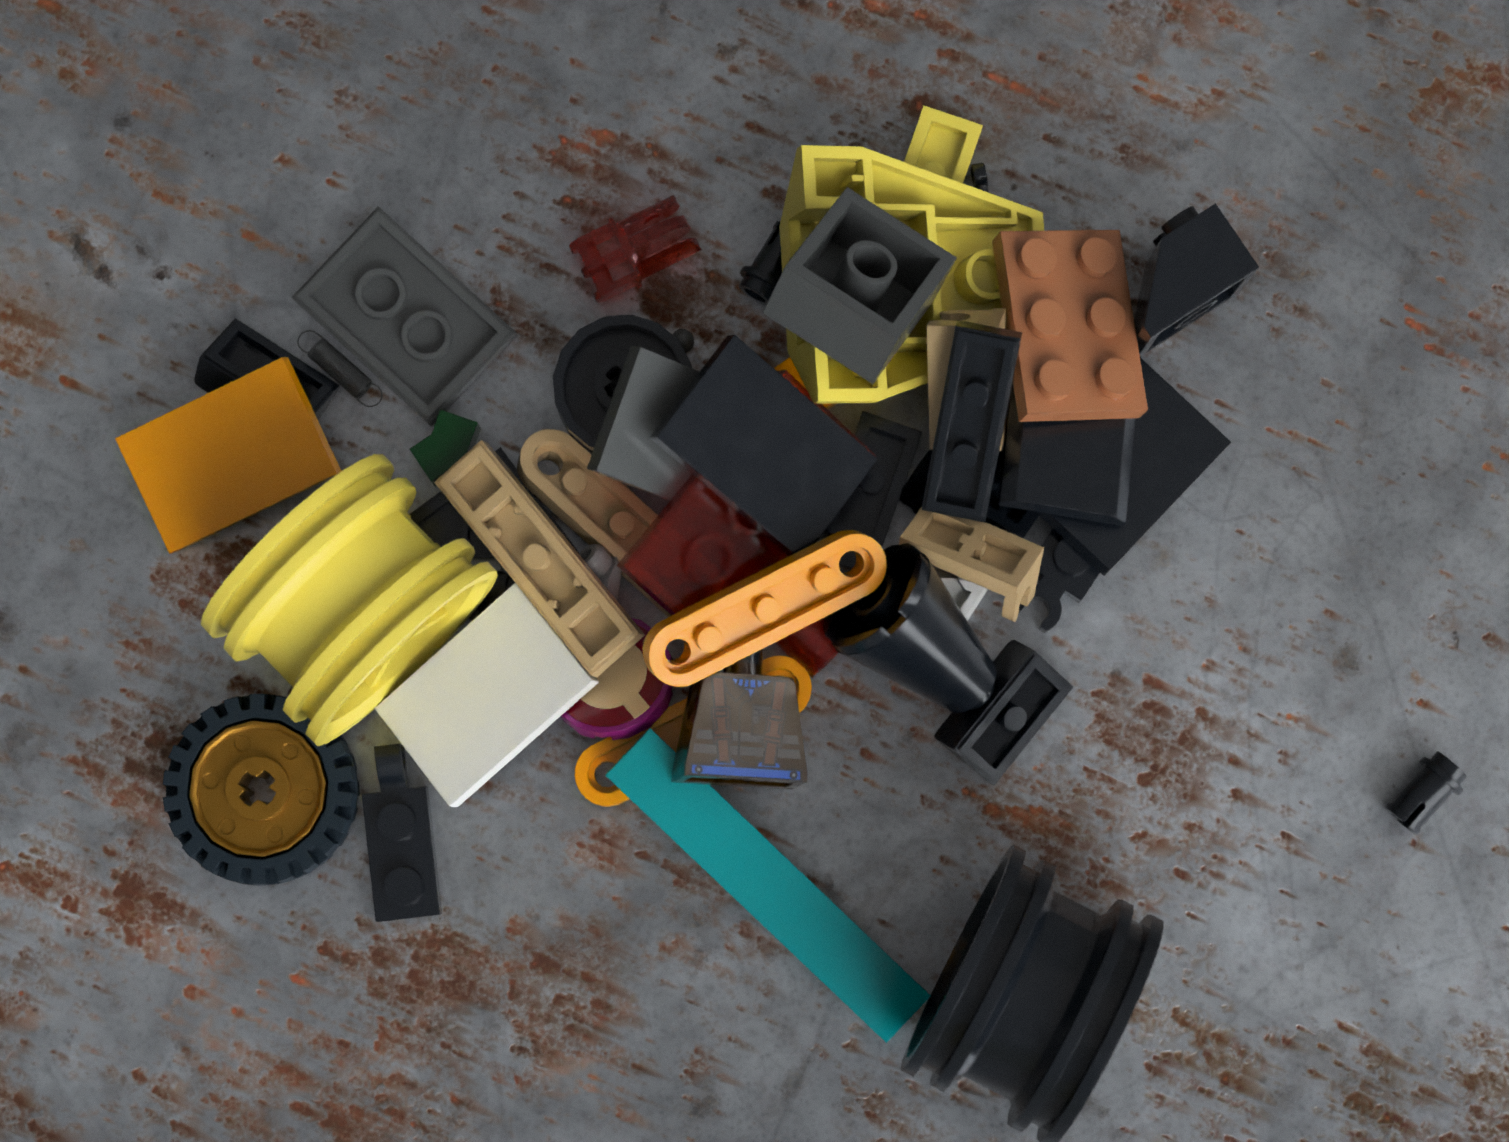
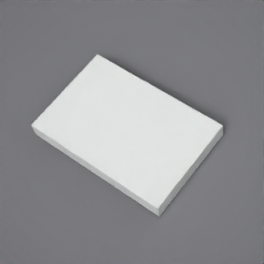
(485, 696)

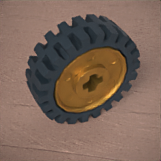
(263, 839)

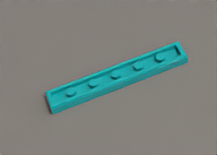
(769, 887)

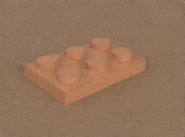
(1075, 325)

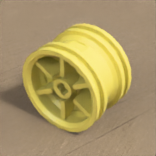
(347, 597)

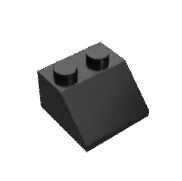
(1189, 274)

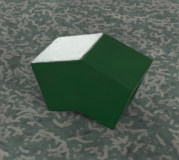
(446, 445)

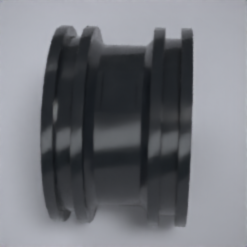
(1034, 996)

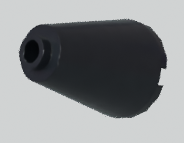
(915, 635)

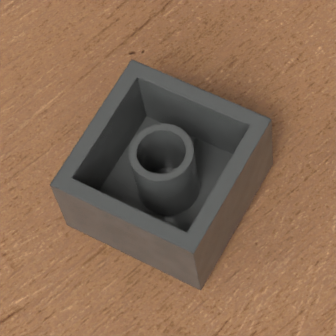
(859, 285)

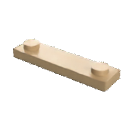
(539, 559)

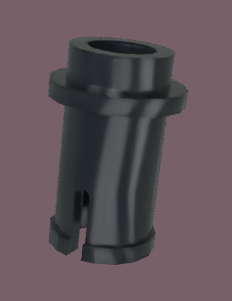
(765, 270)
(1426, 792)

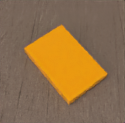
(228, 455)

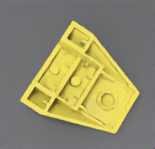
(937, 207)

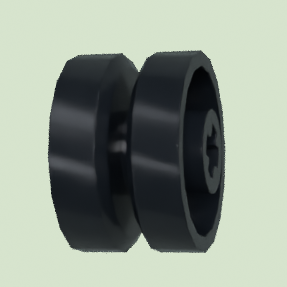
(592, 366)

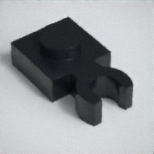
(1061, 572)

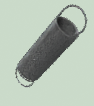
(340, 368)

